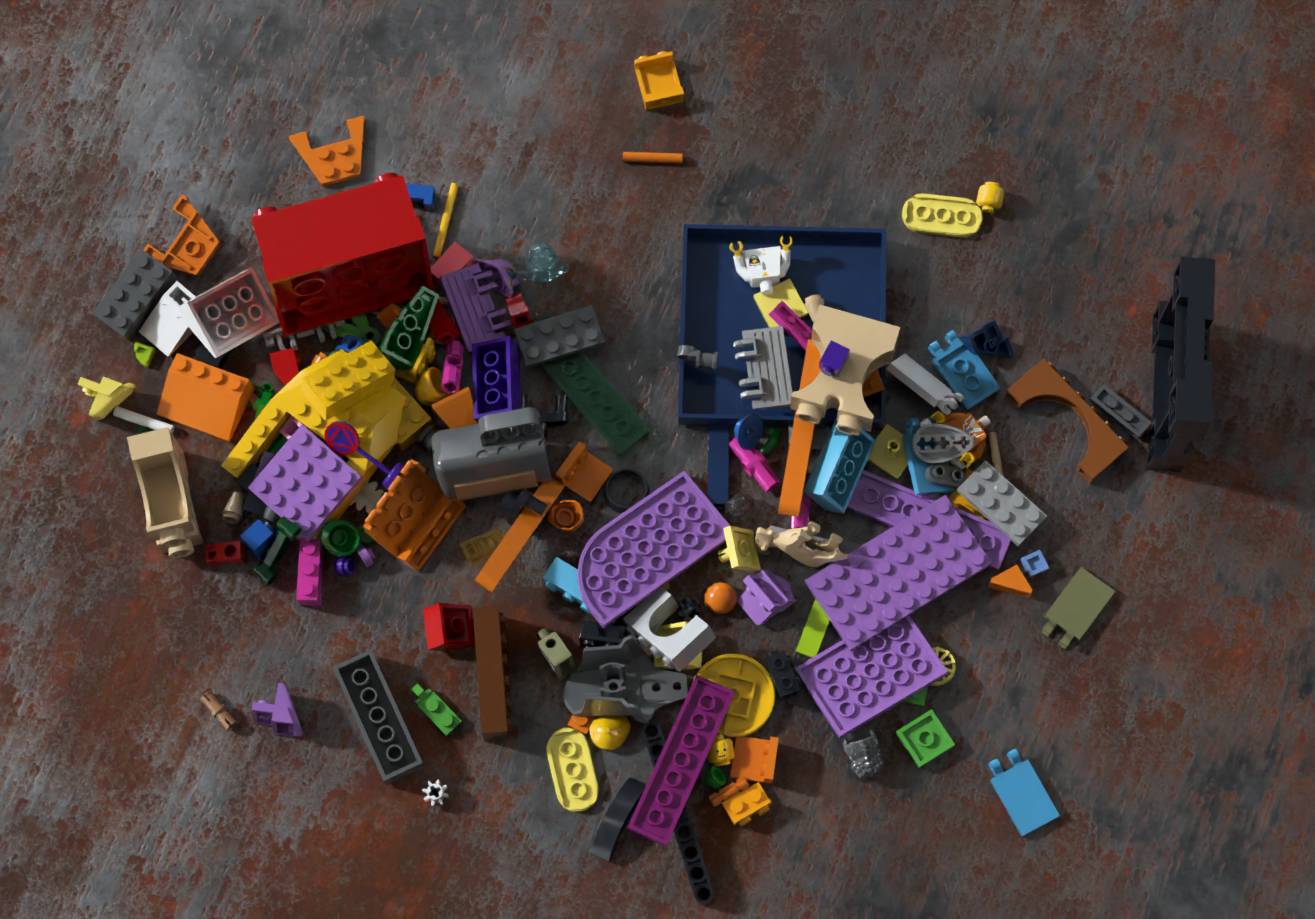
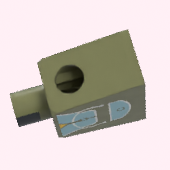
(556, 653)

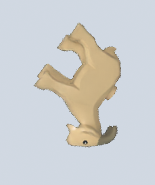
(801, 544)

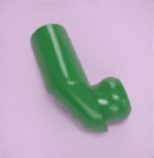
(772, 442)

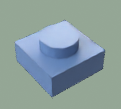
(1034, 563)

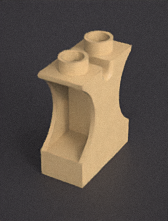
(870, 347)
(165, 492)

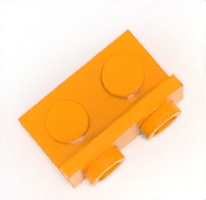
(747, 804)

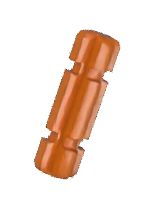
(729, 791)

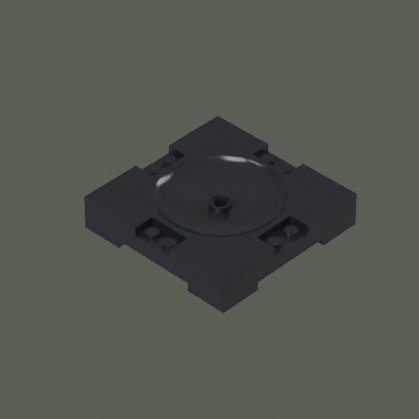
(1182, 365)

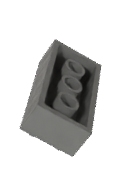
(135, 295)

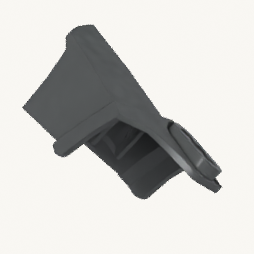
(621, 683)

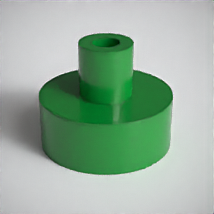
(714, 777)

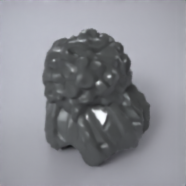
(864, 755)

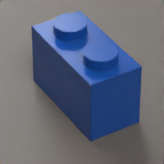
(259, 538)

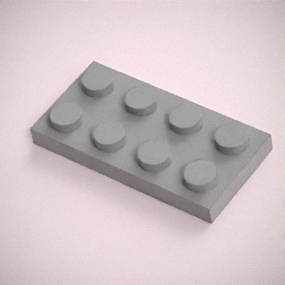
(1001, 503)

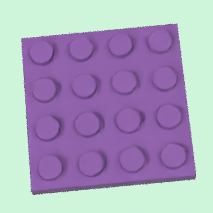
(305, 482)

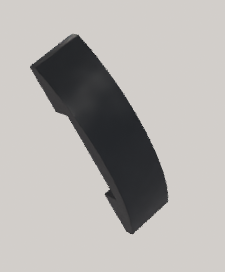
(616, 819)

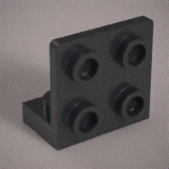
(596, 636)

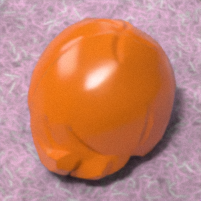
(566, 515)

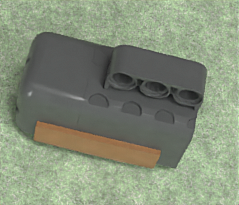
(492, 457)

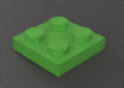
(925, 738)

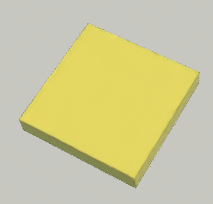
(783, 292)

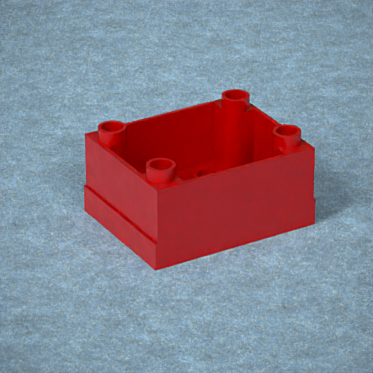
(343, 254)

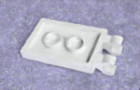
(924, 383)

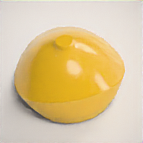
(609, 731)

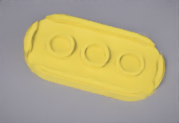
(942, 215)
(572, 770)

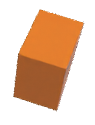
(1012, 582)

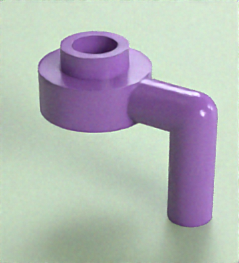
(366, 555)

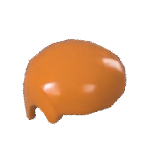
(720, 598)

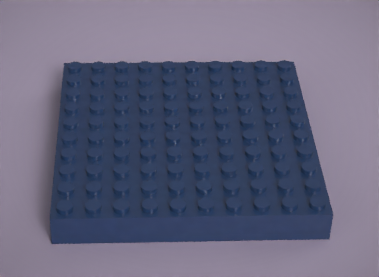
(718, 305)

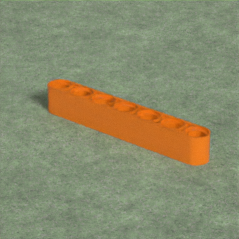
(517, 537)

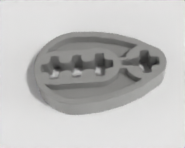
(937, 431)

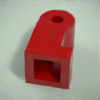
(517, 309)
(226, 553)

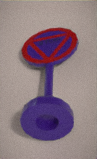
(345, 441)

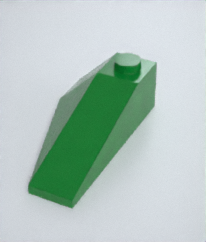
(407, 333)

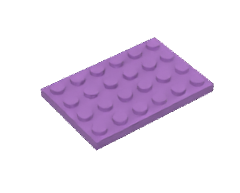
(872, 677)

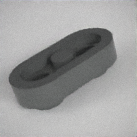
(946, 477)

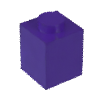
(833, 359)

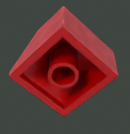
(449, 627)

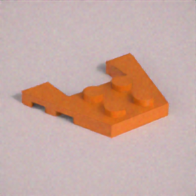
(337, 160)
(192, 246)

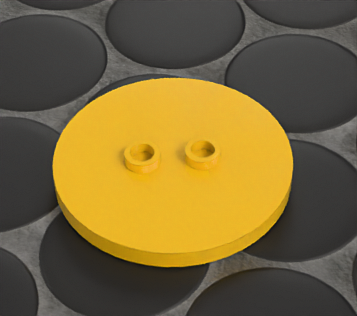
(753, 692)

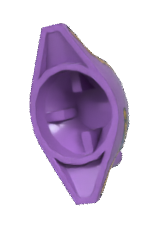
(503, 274)

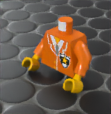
(970, 426)

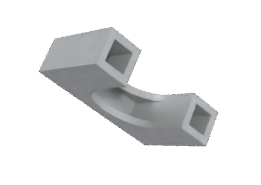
(676, 649)

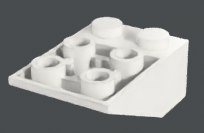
(165, 324)

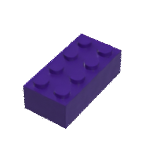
(496, 376)

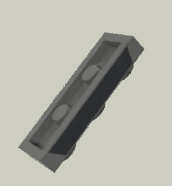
(1120, 411)

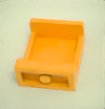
(658, 80)

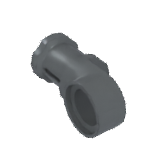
(702, 359)

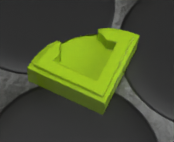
(144, 353)

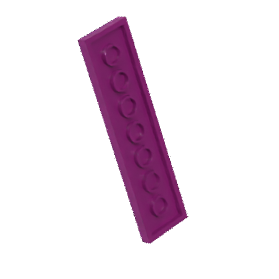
(681, 760)

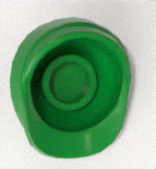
(340, 537)

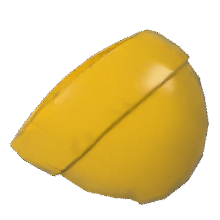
(428, 387)

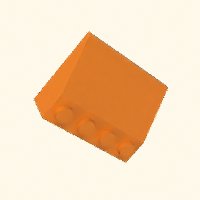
(204, 397)

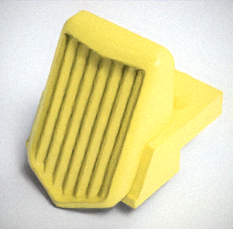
(106, 394)

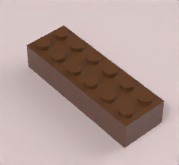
(491, 674)

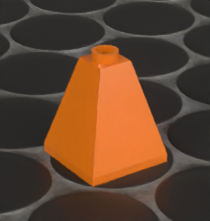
(455, 409)

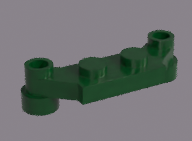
(287, 532)

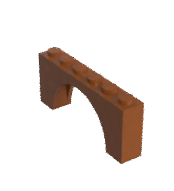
(1045, 384)

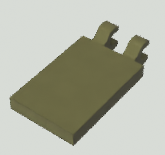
(1077, 606)

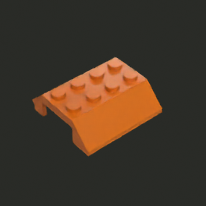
(412, 516)

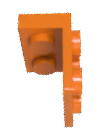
(583, 473)
(754, 759)

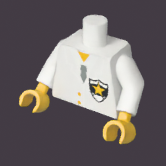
(762, 266)

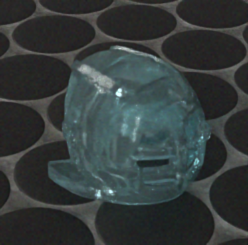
(542, 264)

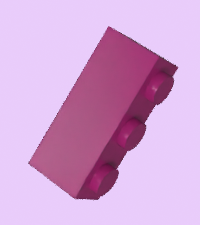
(310, 572)

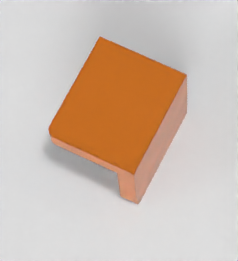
(389, 315)

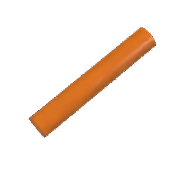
(652, 157)

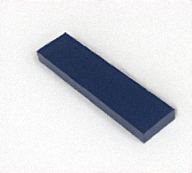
(718, 464)

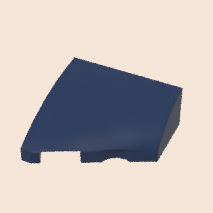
(987, 341)

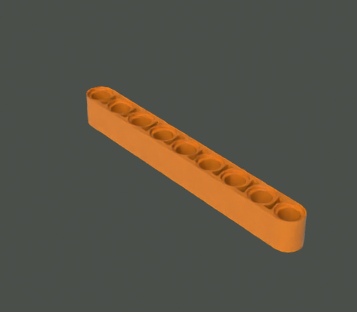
(799, 444)

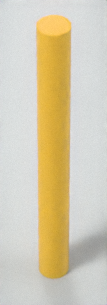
(445, 220)

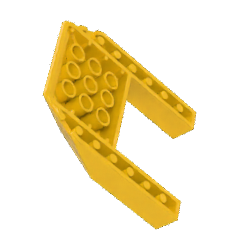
(373, 418)

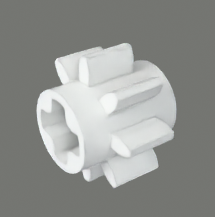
(428, 791)

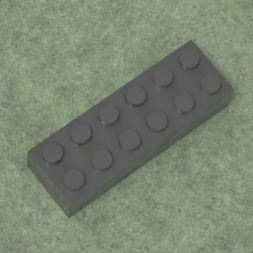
(378, 717)

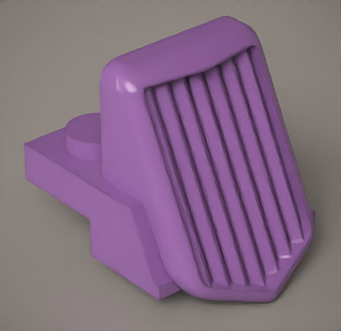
(765, 596)
(279, 716)

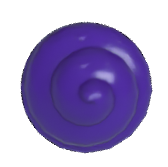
(344, 566)

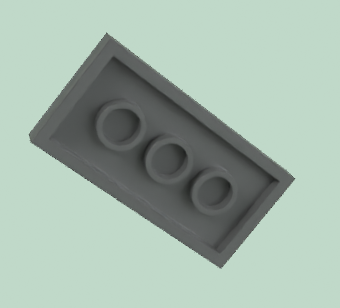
(559, 336)

